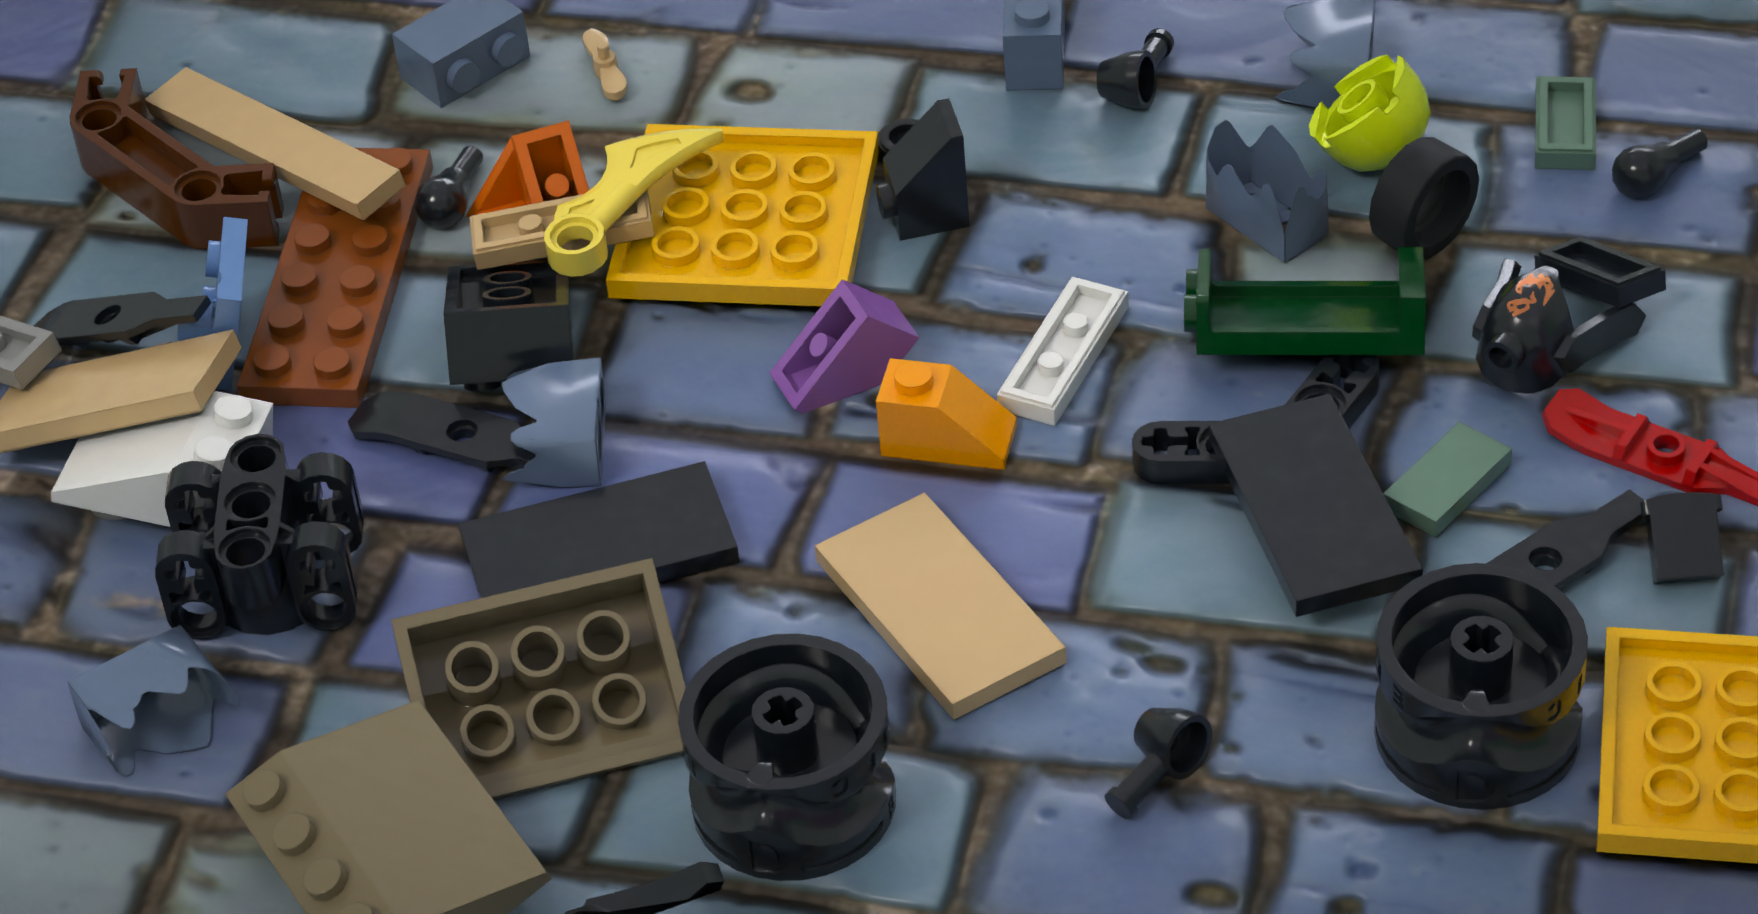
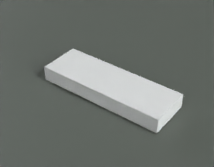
(1063, 350)

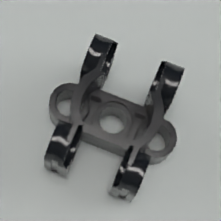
(260, 541)

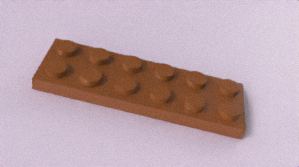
(333, 296)

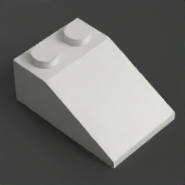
(129, 467)

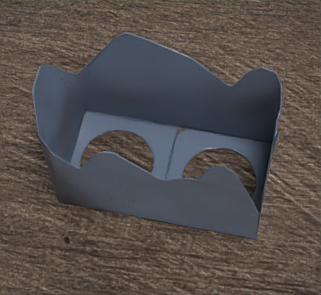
(1338, 40)
(1276, 180)
(570, 422)
(150, 699)

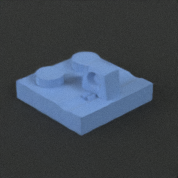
(226, 264)

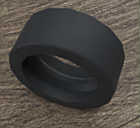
(1424, 196)

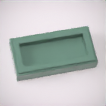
(1565, 123)
(1447, 479)

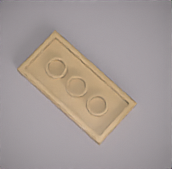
(116, 391)
(940, 605)

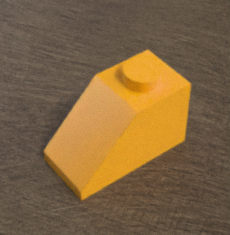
(941, 417)

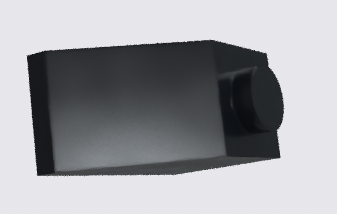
(926, 177)

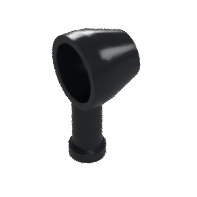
(1132, 76)
(1174, 746)

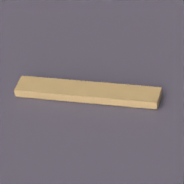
(264, 135)

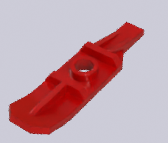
(1633, 445)

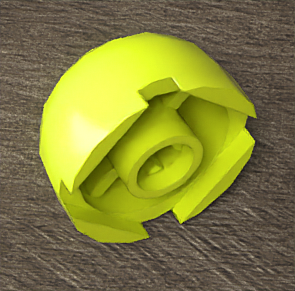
(1374, 116)

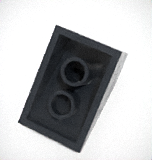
(505, 321)

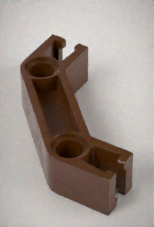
(165, 176)

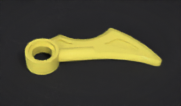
(629, 172)

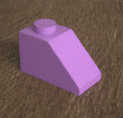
(843, 348)

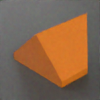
(533, 170)

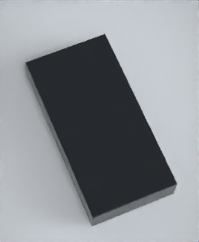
(1603, 271)

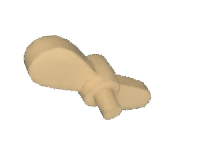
(605, 64)

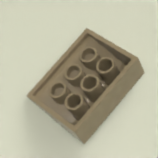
(550, 678)
(386, 823)

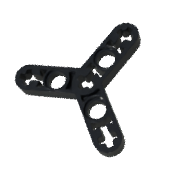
(1176, 437)

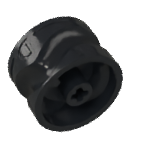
(1479, 685)
(788, 756)

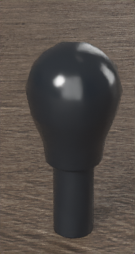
(1645, 168)
(444, 197)

